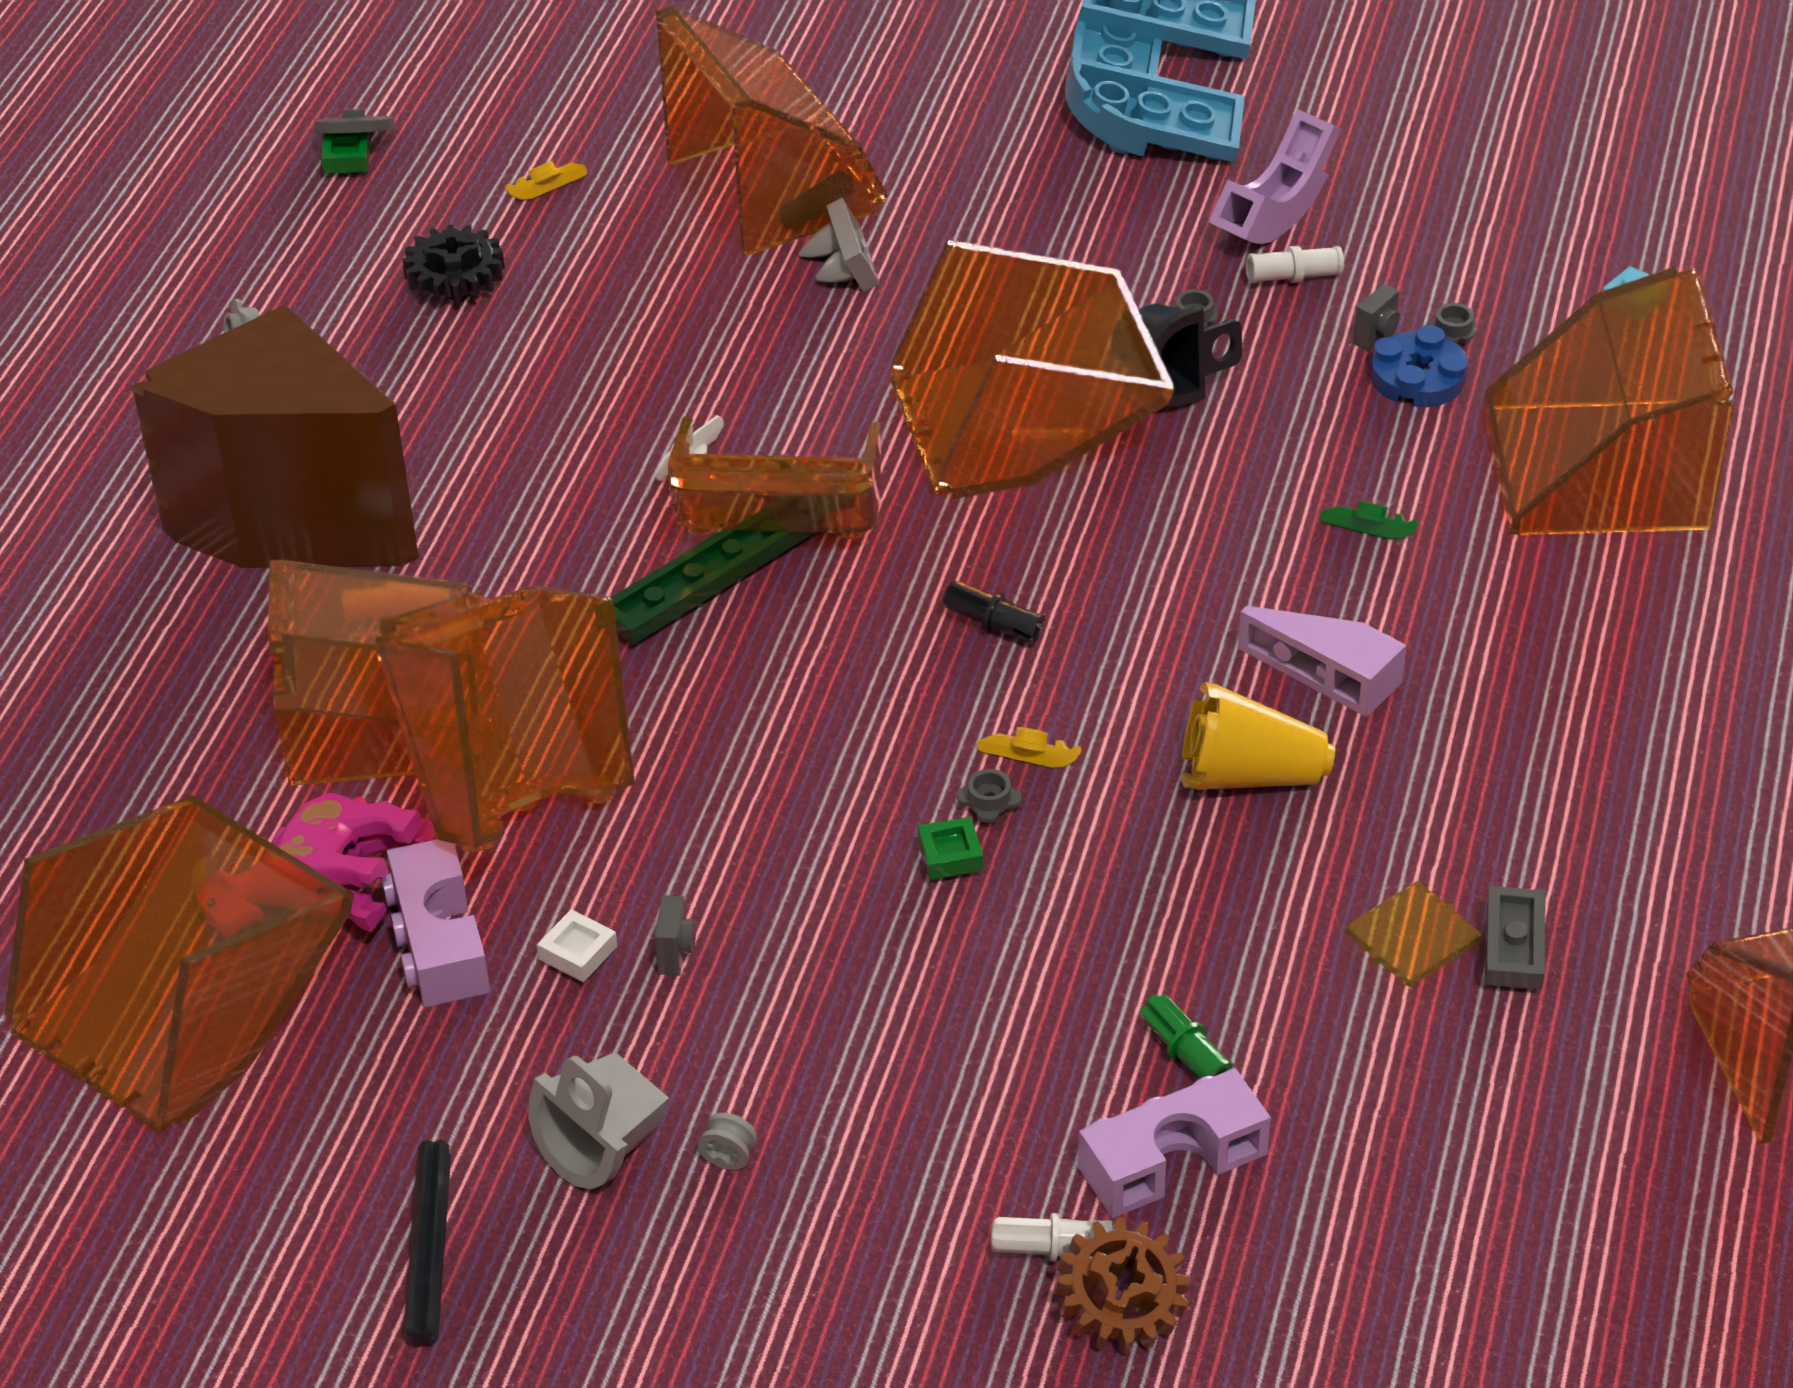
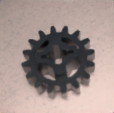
(453, 263)

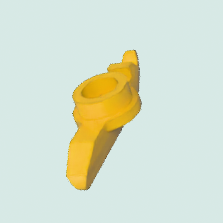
(544, 179)
(1031, 747)

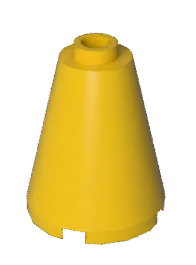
(1250, 745)

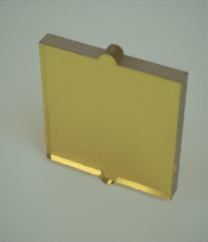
(1413, 933)

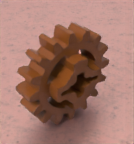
(1149, 1294)

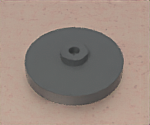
(354, 122)

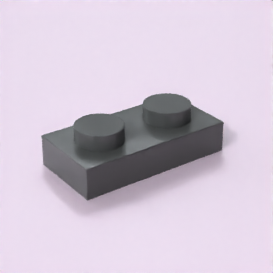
(1515, 937)

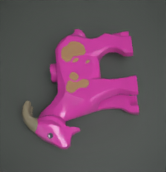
(339, 836)

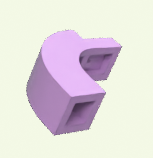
(1285, 189)

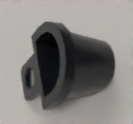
(1188, 347)

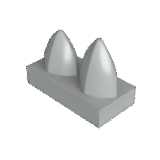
(845, 245)

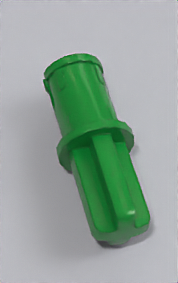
(1184, 1038)

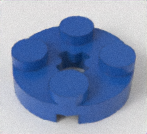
(1398, 365)

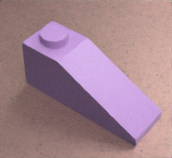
(1327, 654)

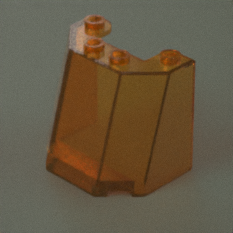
(327, 675)
(508, 704)

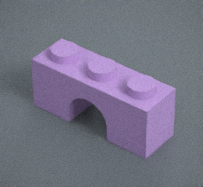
(444, 953)
(1210, 1118)

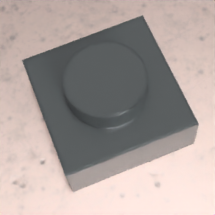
(1376, 317)
(673, 935)

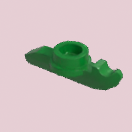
(1369, 519)

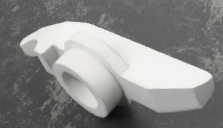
(701, 439)

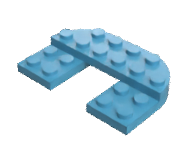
(1116, 83)

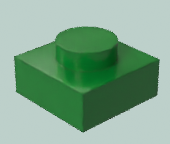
(345, 152)
(950, 848)

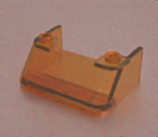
(774, 491)

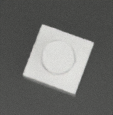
(577, 945)

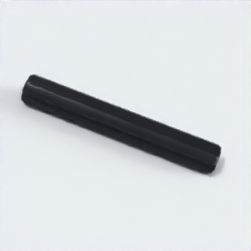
(427, 1243)

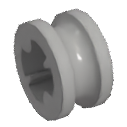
(727, 1141)

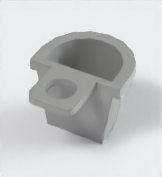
(593, 1117)

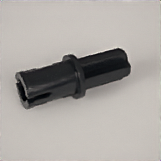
(994, 612)

